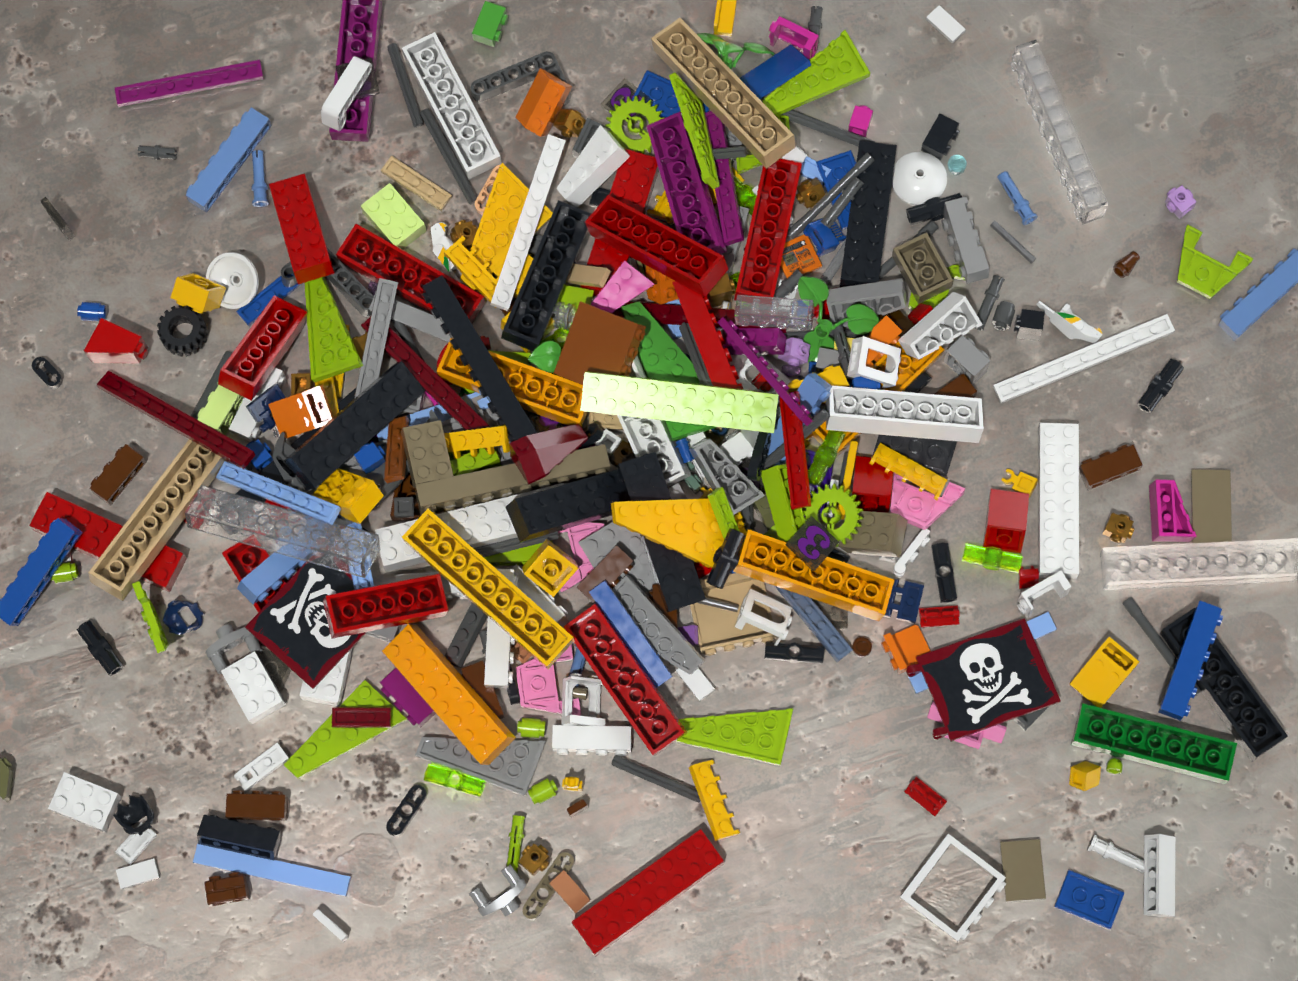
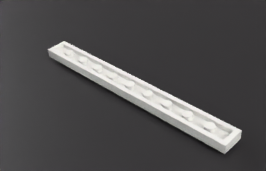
(527, 223)
(1083, 358)

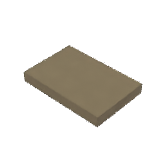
(1022, 870)

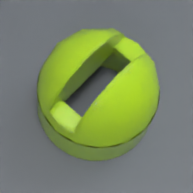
(1114, 766)

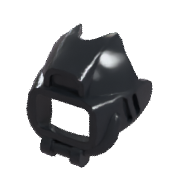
(133, 812)

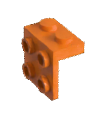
(663, 290)
(904, 647)

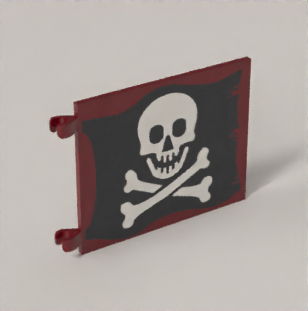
(296, 623)
(986, 680)

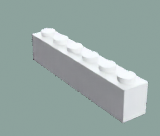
(499, 649)

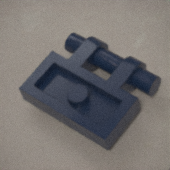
(260, 409)
(909, 601)

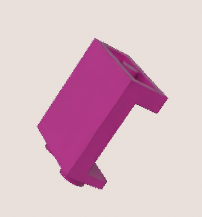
(794, 35)

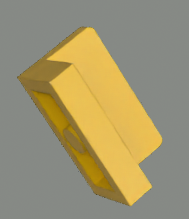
(724, 17)

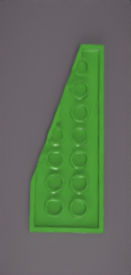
(663, 361)

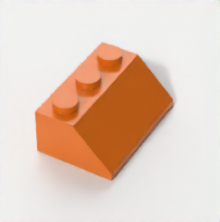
(543, 103)

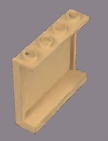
(717, 625)

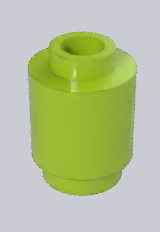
(65, 573)
(531, 727)
(543, 791)

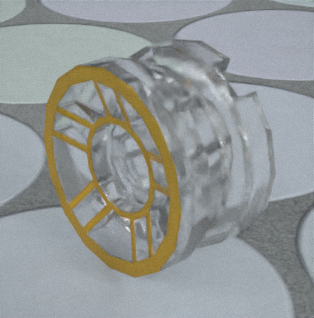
(564, 315)

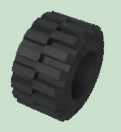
(172, 320)

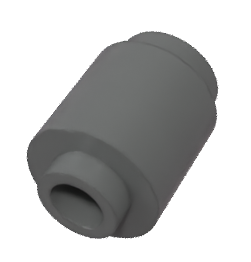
(1003, 316)

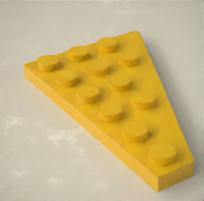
(501, 220)
(677, 524)

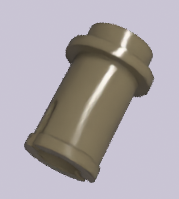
(580, 693)

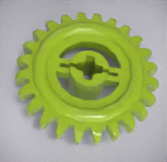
(622, 113)
(844, 499)

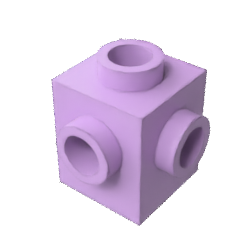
(1180, 201)
(795, 352)

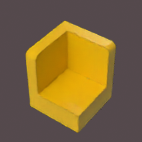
(1085, 775)

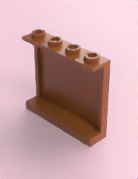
(599, 344)

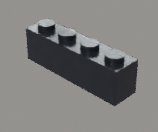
(239, 837)

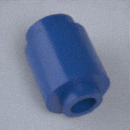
(91, 311)

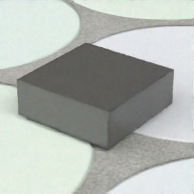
(403, 507)

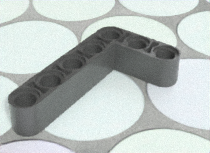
(523, 77)
(345, 287)

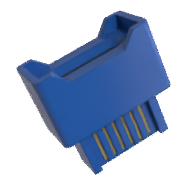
(824, 239)

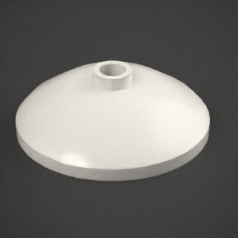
(915, 188)
(225, 270)

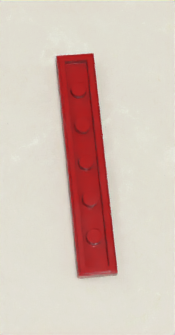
(795, 457)

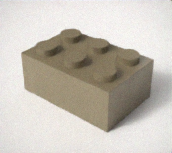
(922, 268)
(426, 452)
(879, 536)

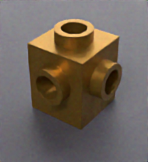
(569, 122)
(810, 192)
(464, 229)
(1119, 528)
(540, 864)

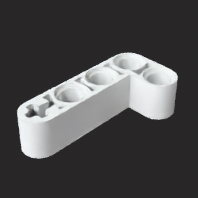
(335, 107)

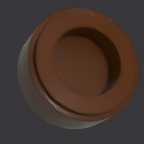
(861, 647)

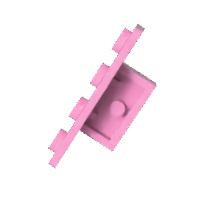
(974, 740)

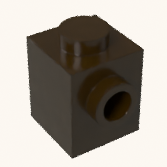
(622, 453)

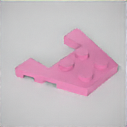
(920, 507)
(575, 535)
(539, 687)

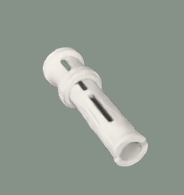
(1108, 850)

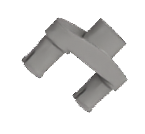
(227, 640)
(506, 900)

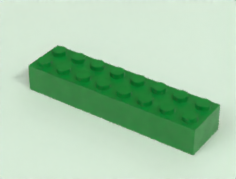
(1154, 744)

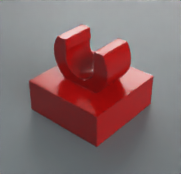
(760, 382)
(1028, 577)

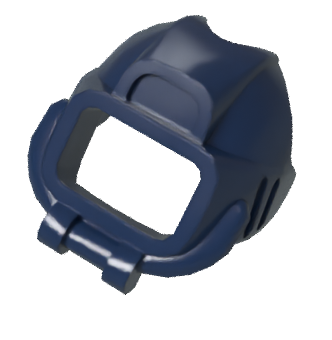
(175, 622)

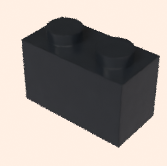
(940, 136)
(1029, 324)

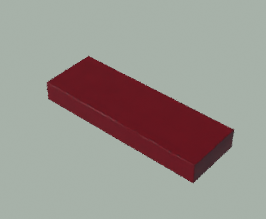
(361, 717)

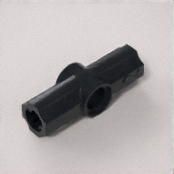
(931, 210)
(1160, 385)
(725, 558)
(942, 561)
(100, 648)
(807, 654)

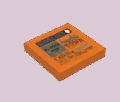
(799, 255)

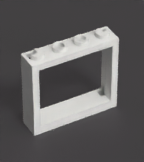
(985, 902)

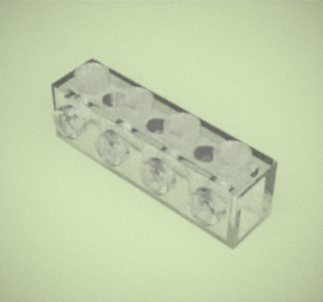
(774, 312)

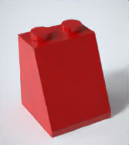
(115, 345)
(872, 485)
(1006, 520)

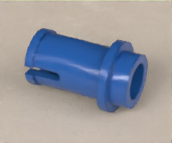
(683, 448)

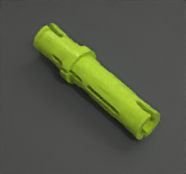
(515, 835)

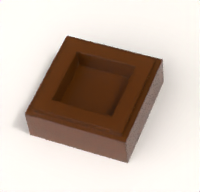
(577, 808)

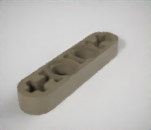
(544, 884)

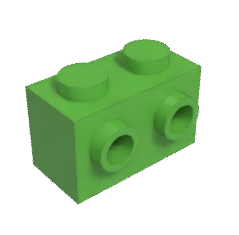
(489, 24)

